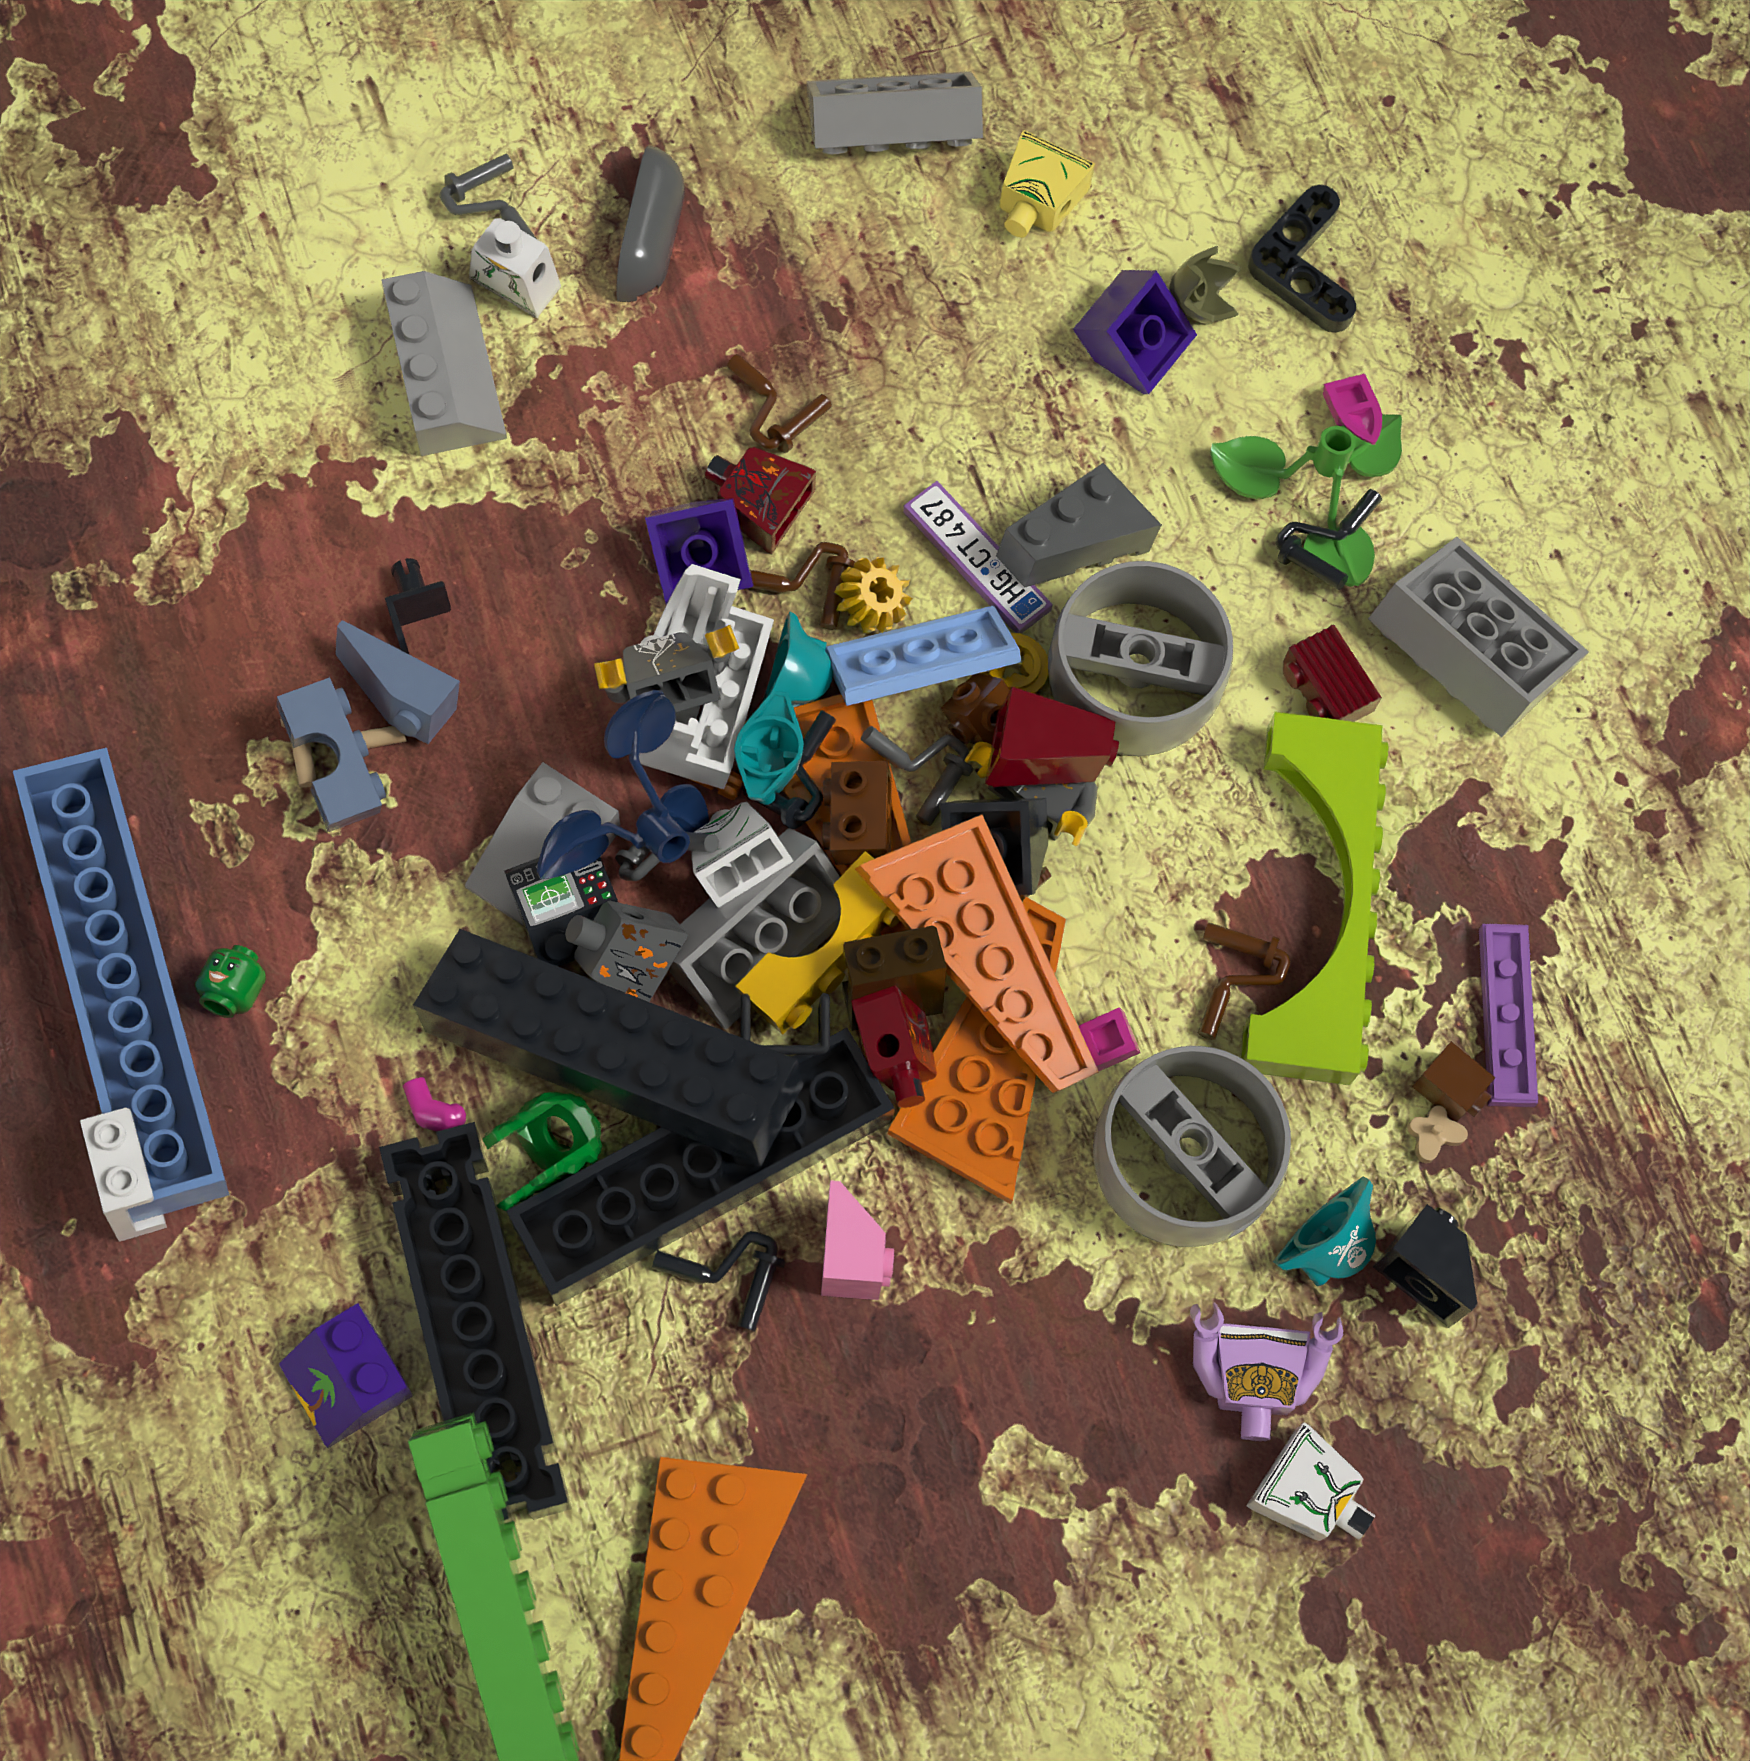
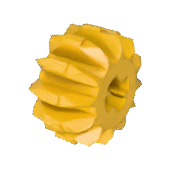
(883, 587)

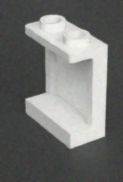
(120, 1172)

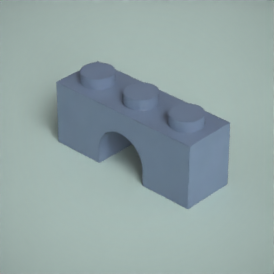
(319, 715)

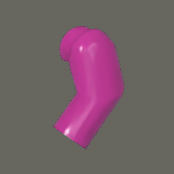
(429, 1112)

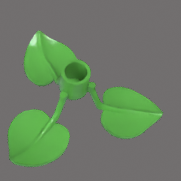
(1256, 463)

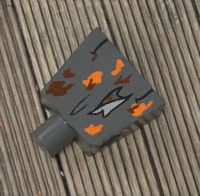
(627, 947)

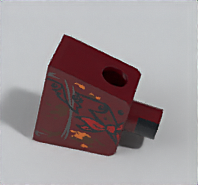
(765, 491)
(896, 1043)

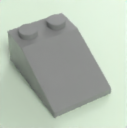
(523, 830)

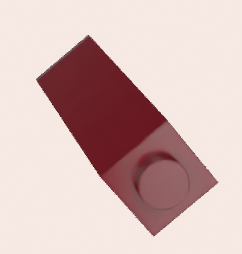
(1048, 742)

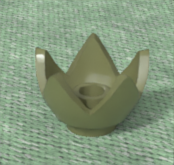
(1198, 285)

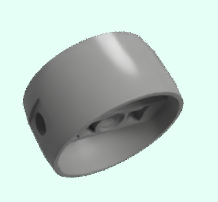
(1174, 660)
(1171, 1117)

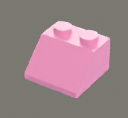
(854, 1249)

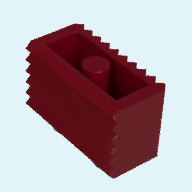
(1330, 677)

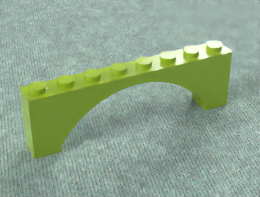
(1337, 774)

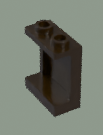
(904, 959)

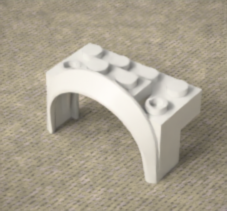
(706, 747)

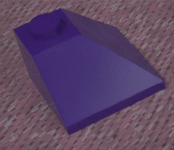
(698, 535)

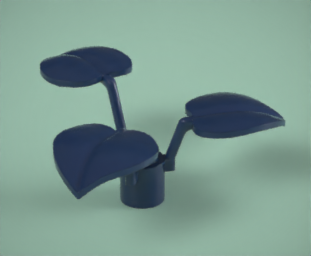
(581, 838)

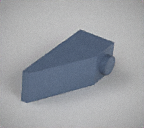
(400, 686)

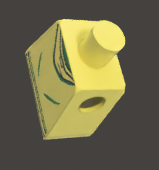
(1042, 185)

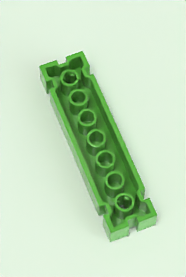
(491, 1593)

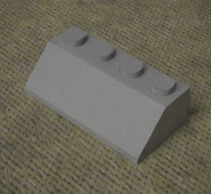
(895, 111)
(443, 362)
(779, 915)

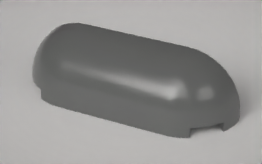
(650, 225)

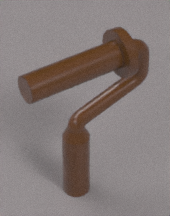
(779, 436)
(837, 564)
(1221, 993)

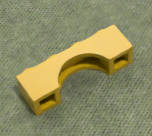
(788, 986)

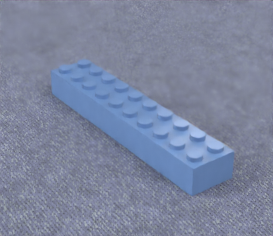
(119, 975)

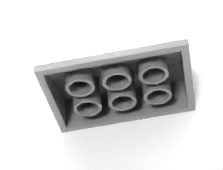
(1477, 635)

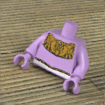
(1260, 1367)

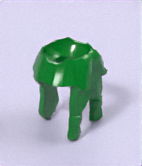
(534, 1133)

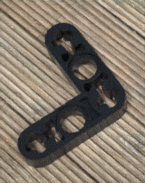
(1289, 253)

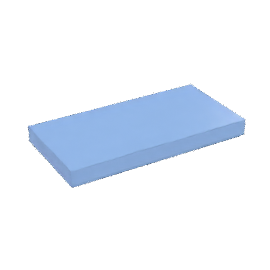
(922, 655)

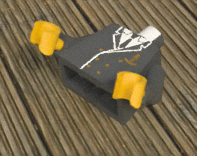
(669, 664)
(1068, 804)

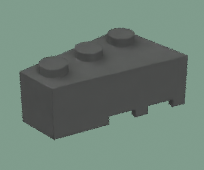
(1078, 528)

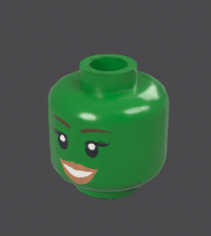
(230, 981)

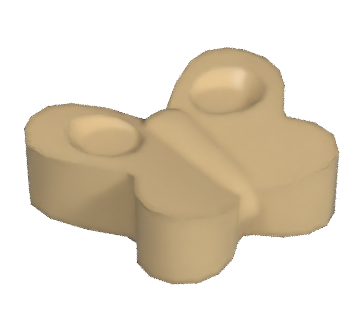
(1434, 1132)

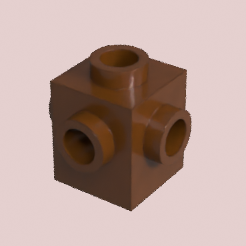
(975, 708)

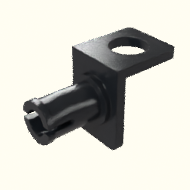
(414, 599)

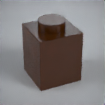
(1455, 1083)

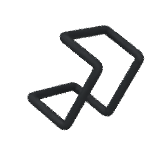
(823, 1029)

